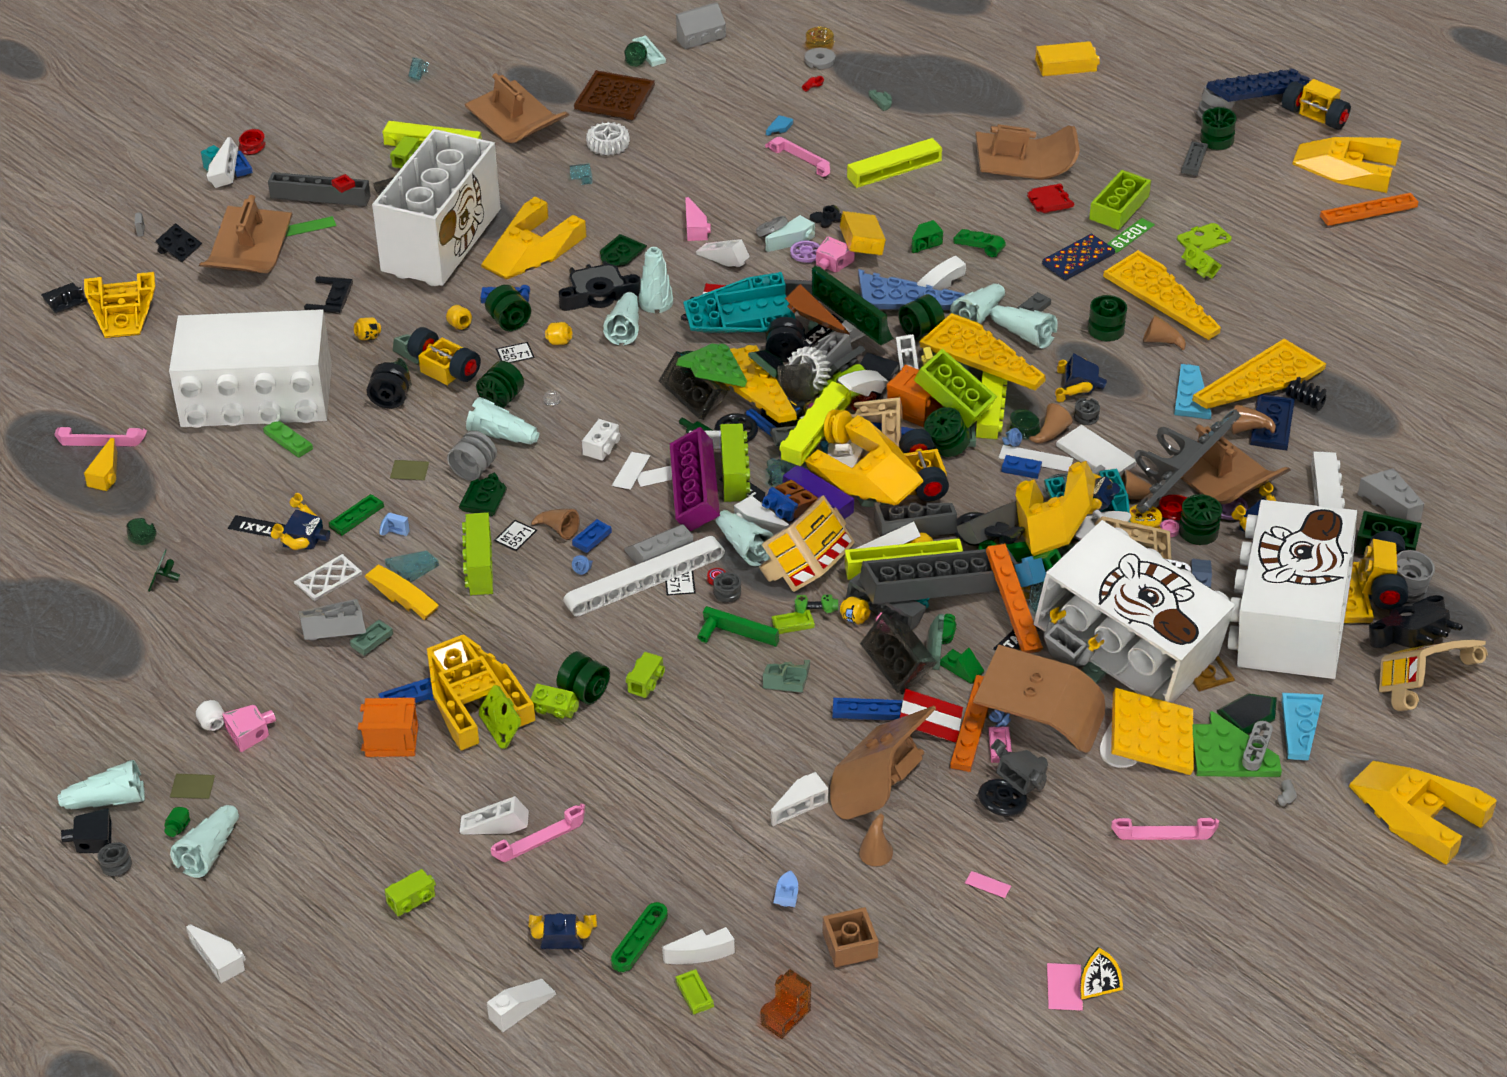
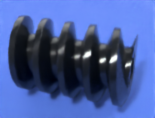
(1306, 393)

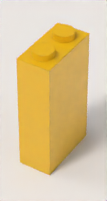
(1066, 58)
(862, 233)

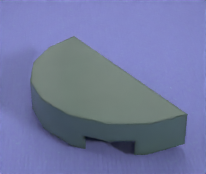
(883, 100)

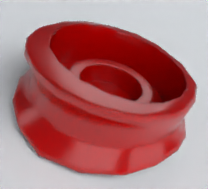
(251, 141)
(1171, 506)

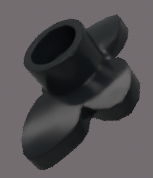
(829, 215)
(1006, 534)

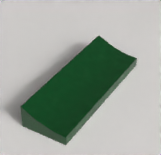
(850, 306)

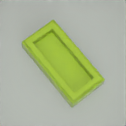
(793, 622)
(694, 991)

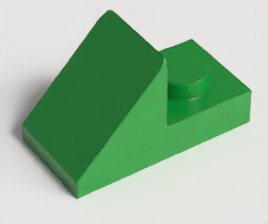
(962, 665)

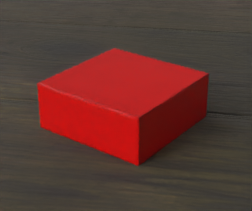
(343, 183)

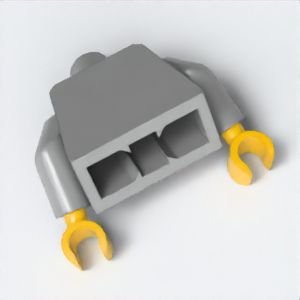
(1065, 645)

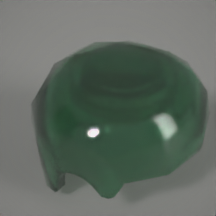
(635, 53)
(140, 532)

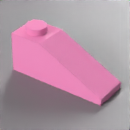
(696, 222)

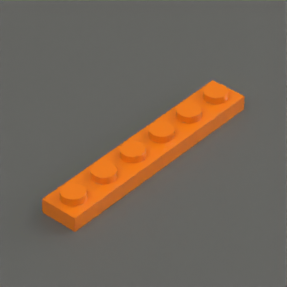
(1369, 209)
(1014, 598)
(970, 732)

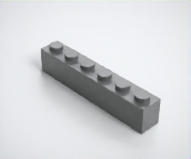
(316, 189)

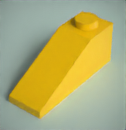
(102, 470)

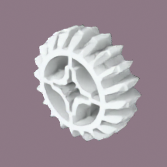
(607, 138)
(820, 371)

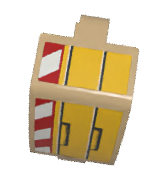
(807, 546)
(1407, 669)

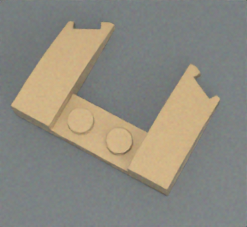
(885, 411)
(1145, 535)

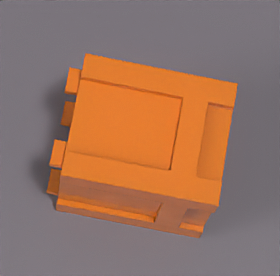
(915, 401)
(389, 727)

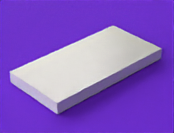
(1090, 447)

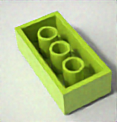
(1120, 199)
(955, 387)
(734, 462)
(477, 554)

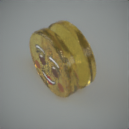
(819, 37)

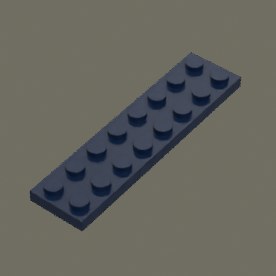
(1256, 85)

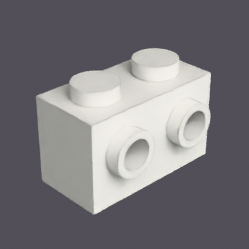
(601, 439)

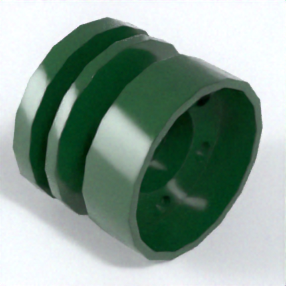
(500, 383)
(947, 431)
(1200, 519)

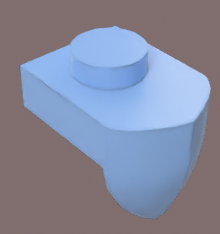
(394, 523)
(786, 890)

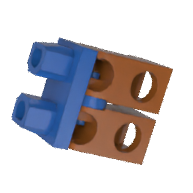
(788, 502)

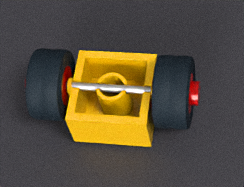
(1317, 102)
(442, 358)
(920, 451)
(1380, 569)

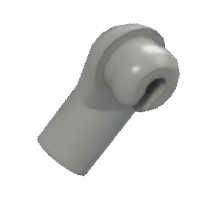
(1289, 793)

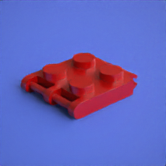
(1049, 198)

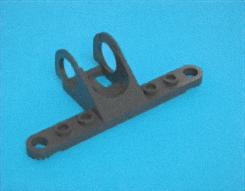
(1173, 468)

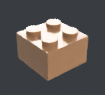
(850, 937)

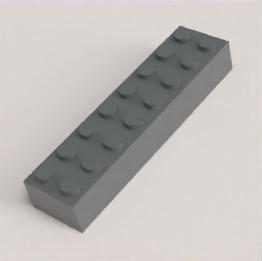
(928, 576)

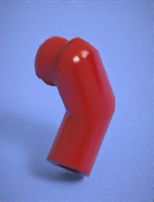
(813, 82)

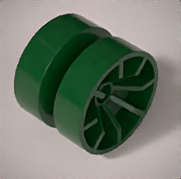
(1218, 128)
(508, 307)
(920, 316)
(1107, 318)
(583, 677)

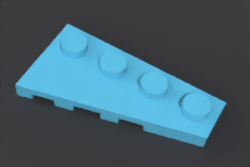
(1190, 383)
(1300, 722)

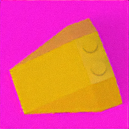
(120, 306)

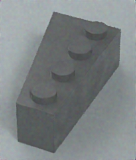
(929, 519)

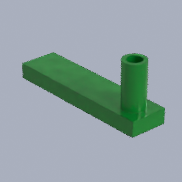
(737, 625)

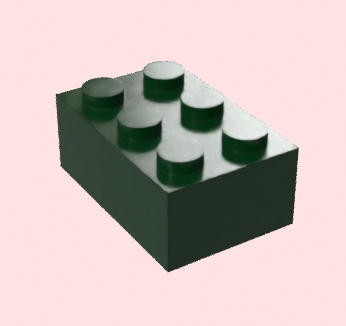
(1374, 523)

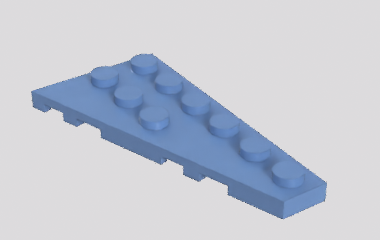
(896, 292)

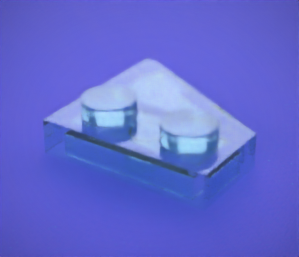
(412, 565)

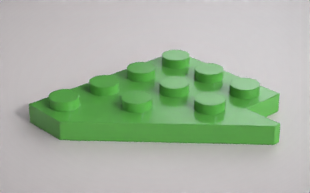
(715, 364)
(1220, 751)

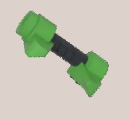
(827, 603)

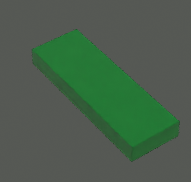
(356, 514)

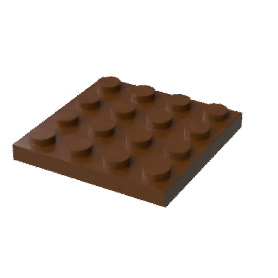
(614, 95)

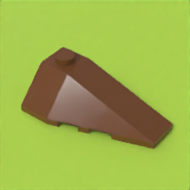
(808, 307)

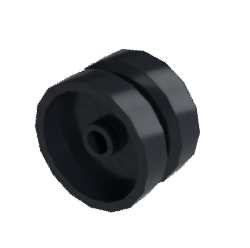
(784, 337)
(388, 385)

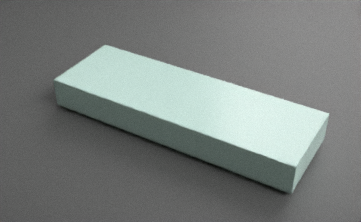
(654, 56)

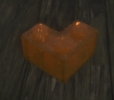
(789, 1006)

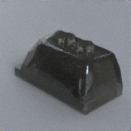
(697, 394)
(897, 652)

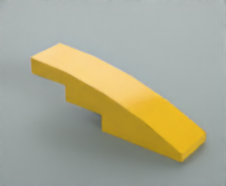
(401, 590)

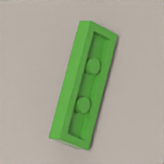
(288, 438)

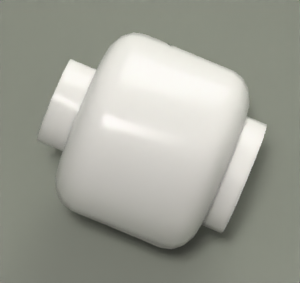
(210, 715)

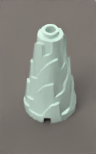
(655, 283)
(978, 304)
(623, 320)
(1029, 325)
(499, 423)
(745, 537)
(115, 786)
(201, 845)

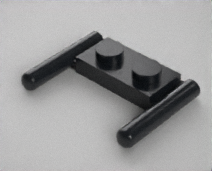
(337, 295)

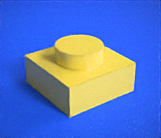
(927, 355)

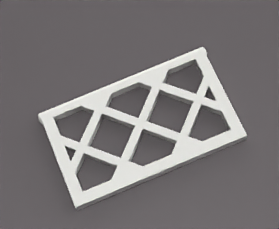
(307, 588)

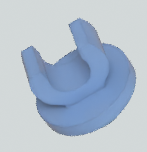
(1013, 437)
(581, 564)
(1001, 719)

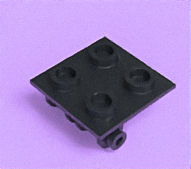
(177, 243)
(64, 297)

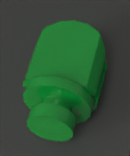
(949, 628)
(176, 821)

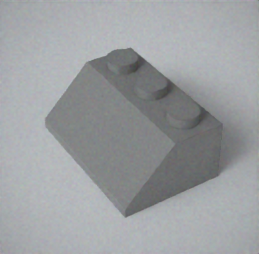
(700, 25)
(659, 544)

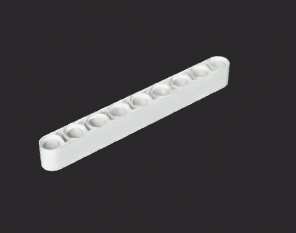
(643, 576)

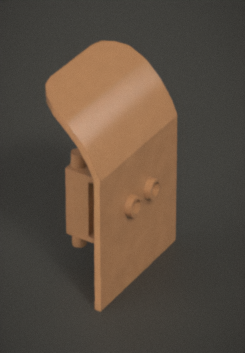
(512, 111)
(1016, 155)
(249, 238)
(1227, 471)
(1044, 693)
(880, 760)

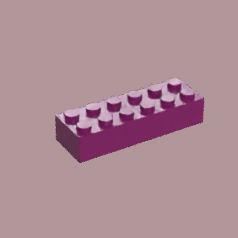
(694, 479)

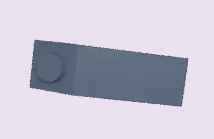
(1202, 571)

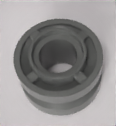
(727, 587)
(114, 859)

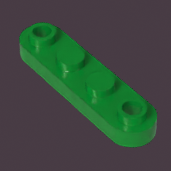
(639, 937)

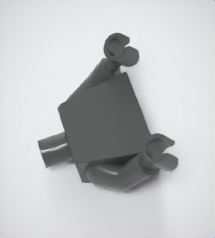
(1021, 768)

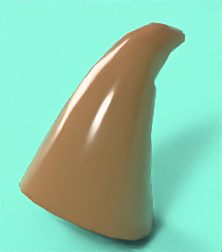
(1163, 332)
(1251, 419)
(1055, 422)
(1135, 486)
(563, 521)
(875, 848)

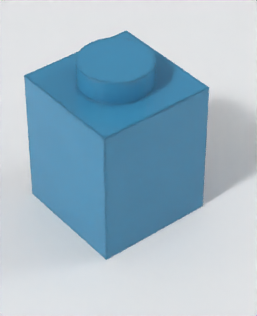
(1030, 571)

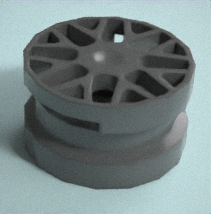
(1086, 410)

